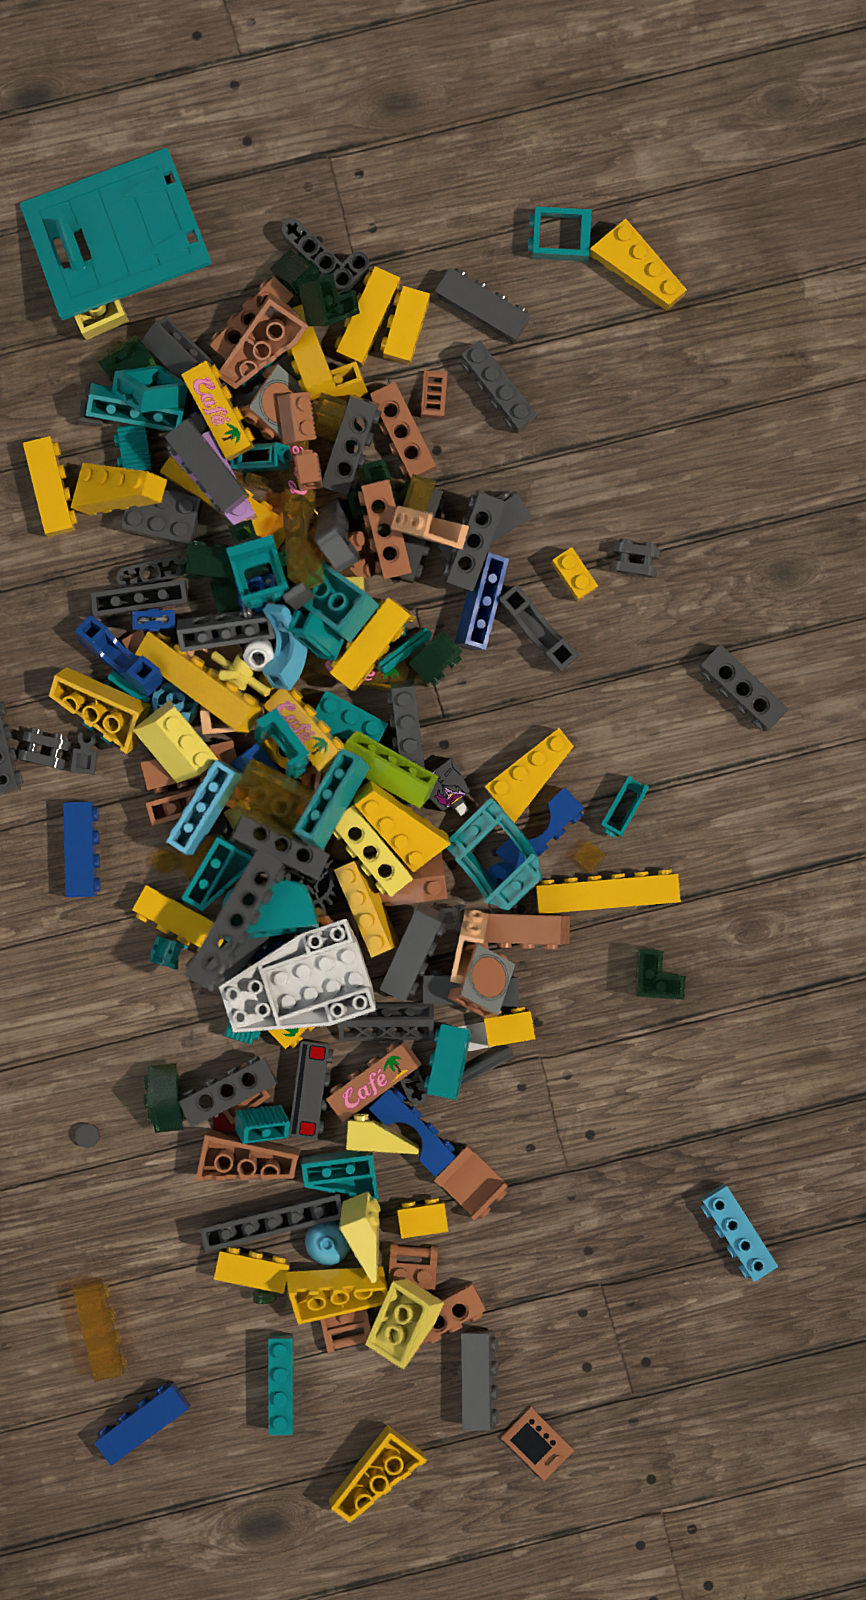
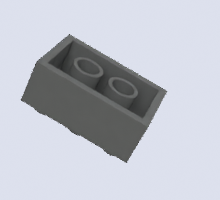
(169, 521)

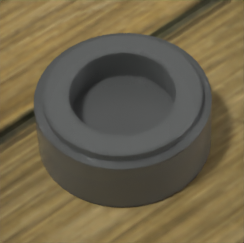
(87, 1135)

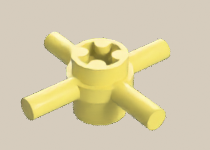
(240, 673)

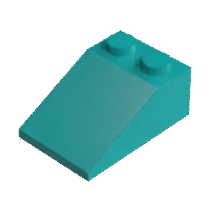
(341, 604)

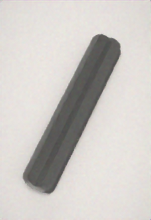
(486, 1064)

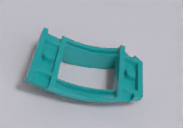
(472, 833)

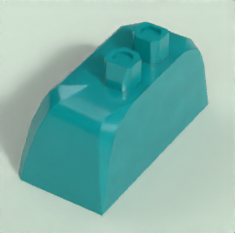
(287, 912)

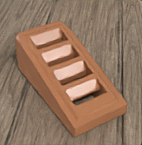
(428, 412)

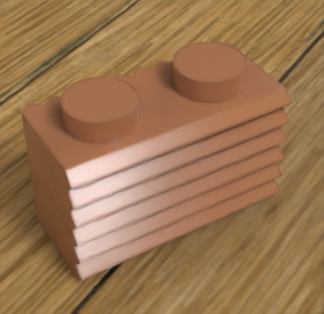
(296, 417)
(308, 470)

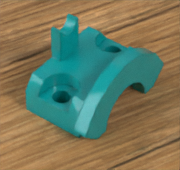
(166, 952)

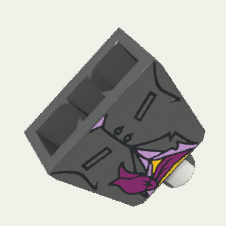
(450, 789)

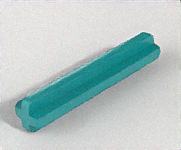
(404, 650)

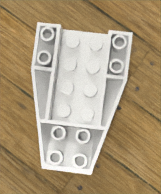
(302, 984)

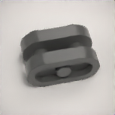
(626, 548)
(56, 743)

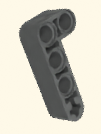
(322, 253)
(332, 535)

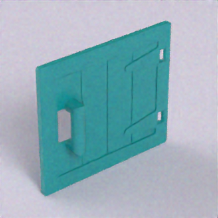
(130, 227)

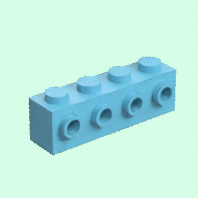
(204, 807)
(739, 1232)

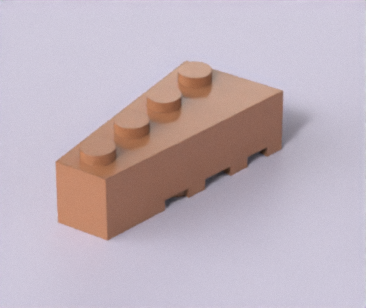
(527, 930)
(227, 1158)

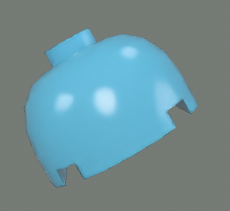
(185, 704)
(326, 1243)

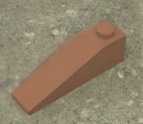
(267, 336)
(427, 884)

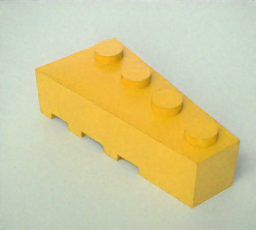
(636, 262)
(111, 488)
(371, 643)
(100, 707)
(524, 779)
(404, 830)
(334, 1292)
(375, 1474)

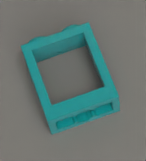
(555, 253)
(151, 388)

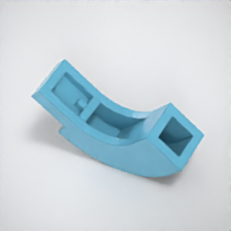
(289, 652)

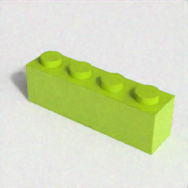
(392, 770)

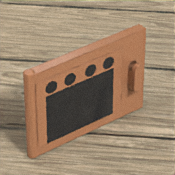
(537, 1443)

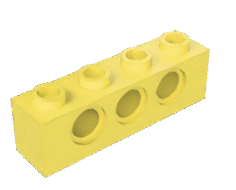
(386, 884)

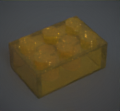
(271, 797)

